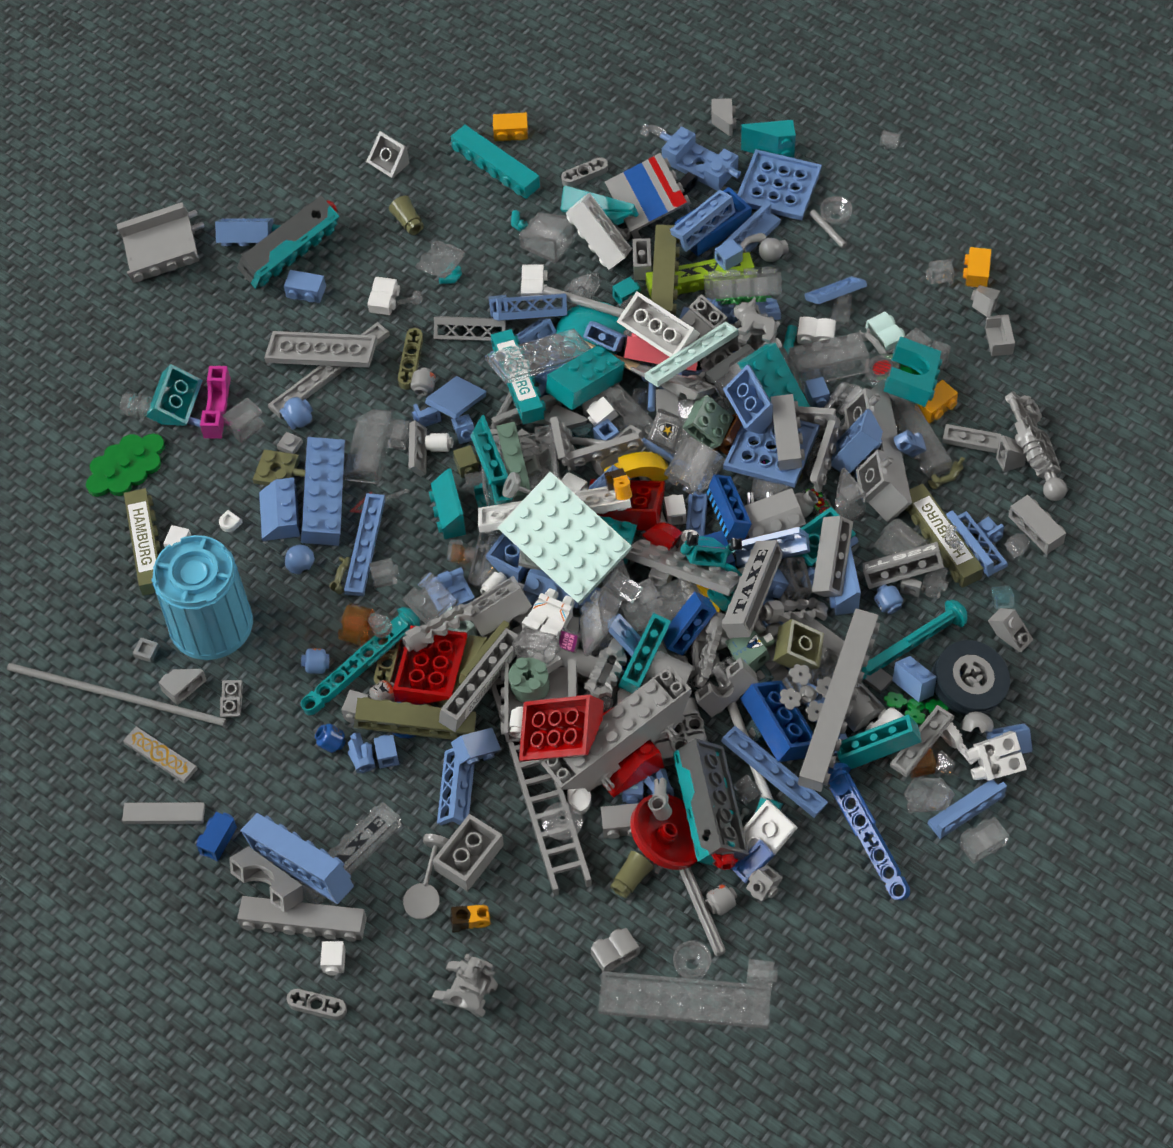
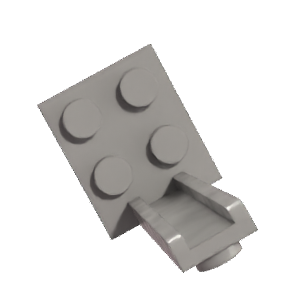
(831, 432)
(596, 452)

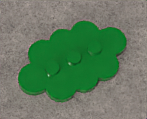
(125, 465)

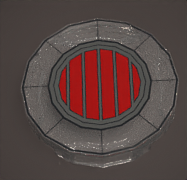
(880, 367)

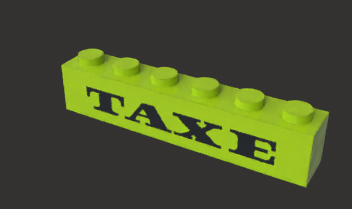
(692, 275)

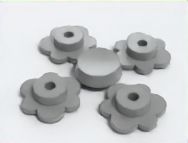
(807, 693)

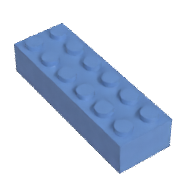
(323, 491)
(298, 857)

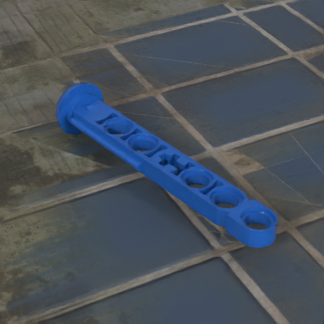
(841, 786)

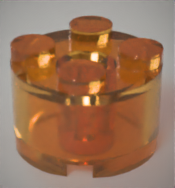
(355, 624)

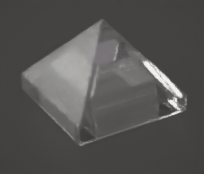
(944, 764)

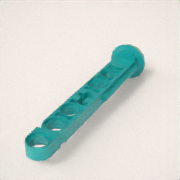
(954, 613)
(400, 626)

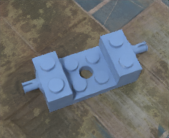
(684, 154)

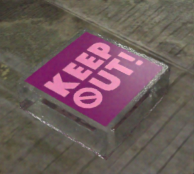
(569, 640)

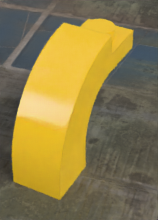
(643, 464)

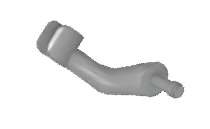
(752, 239)
(877, 344)

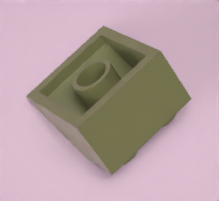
(798, 645)

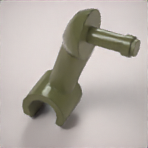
(955, 470)
(335, 585)

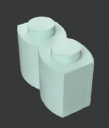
(885, 330)

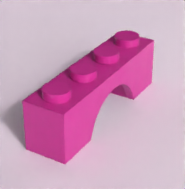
(218, 390)

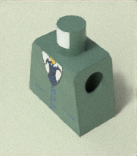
(751, 649)

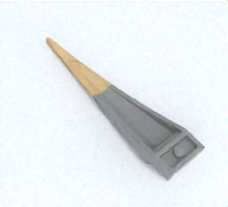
(680, 385)

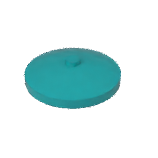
(580, 316)

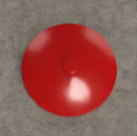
(665, 841)

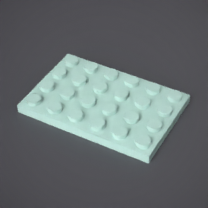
(565, 537)

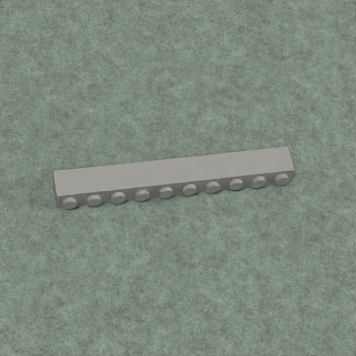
(838, 700)

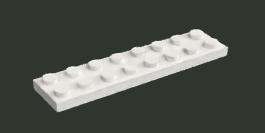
(598, 499)

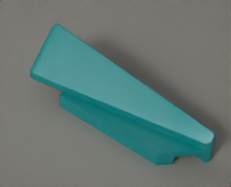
(613, 208)
(490, 460)

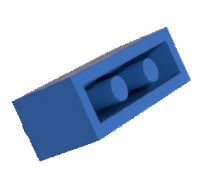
(688, 623)

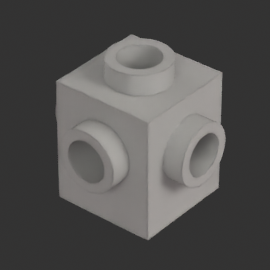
(764, 883)

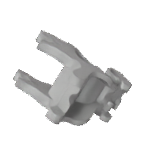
(470, 985)

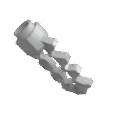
(774, 610)
(714, 634)
(419, 636)
(615, 654)

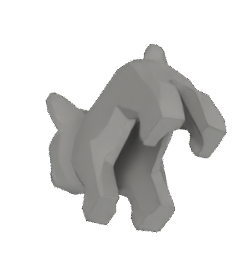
(754, 324)

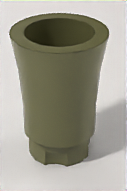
(406, 214)
(631, 874)

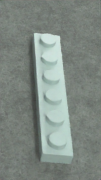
(691, 354)

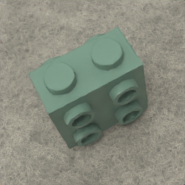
(708, 422)

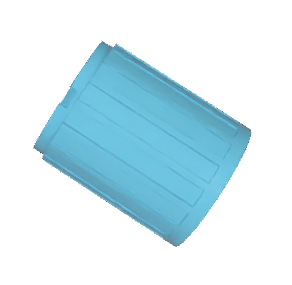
(202, 597)

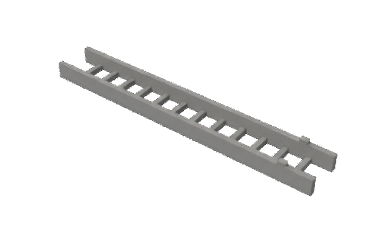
(535, 818)

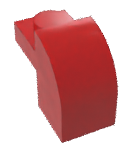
(663, 535)

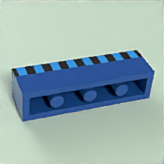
(728, 507)

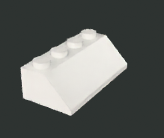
(598, 231)
(657, 325)

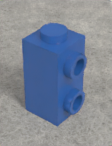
(216, 836)

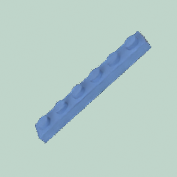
(364, 544)
(774, 771)

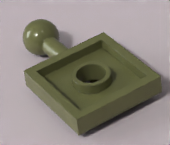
(272, 459)

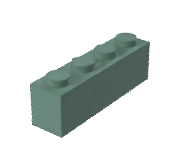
(513, 456)

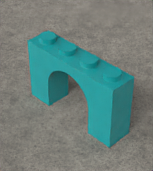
(911, 386)

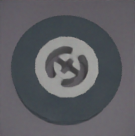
(977, 663)

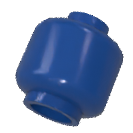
(330, 738)

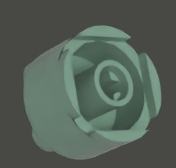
(529, 679)

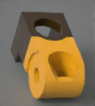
(620, 483)
(469, 917)

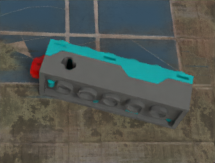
(289, 242)
(710, 804)

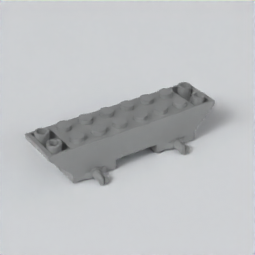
(883, 472)
(642, 716)

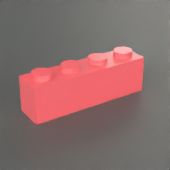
(640, 350)

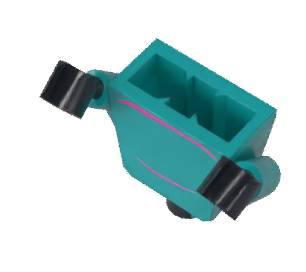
(708, 551)

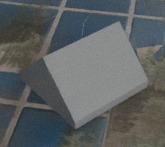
(388, 155)

